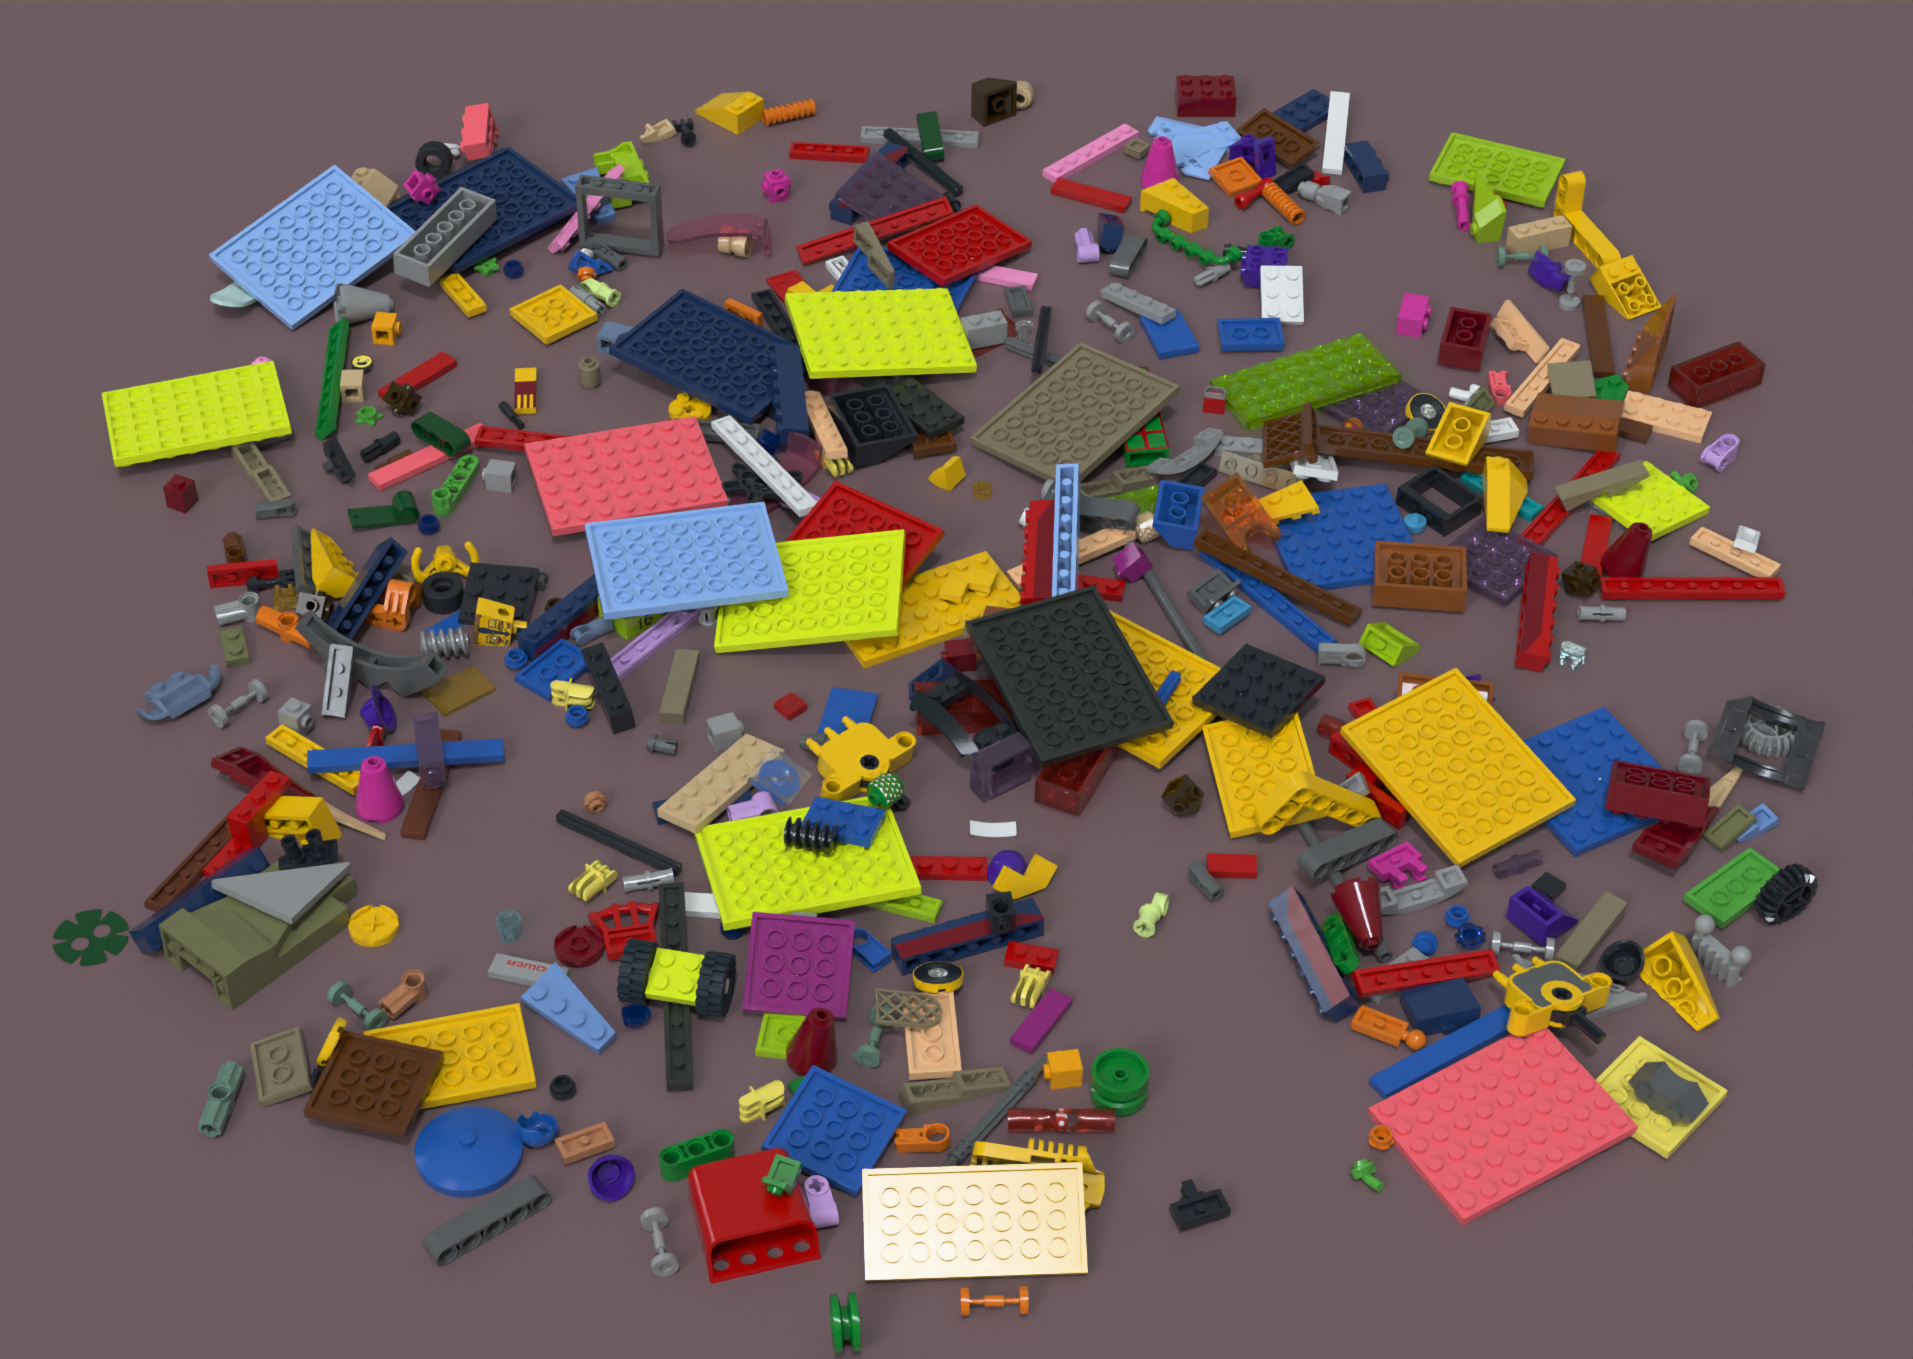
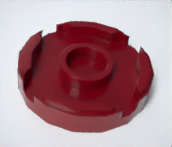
(579, 946)

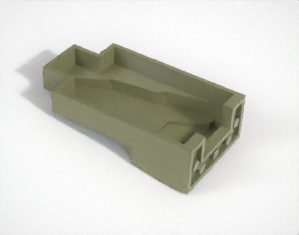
(247, 947)

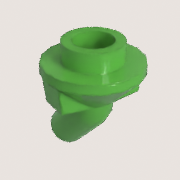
(1688, 481)
(1364, 1169)

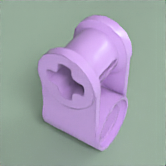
(1721, 452)
(820, 1202)

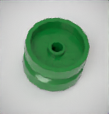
(1120, 1081)

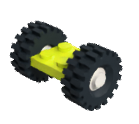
(676, 977)

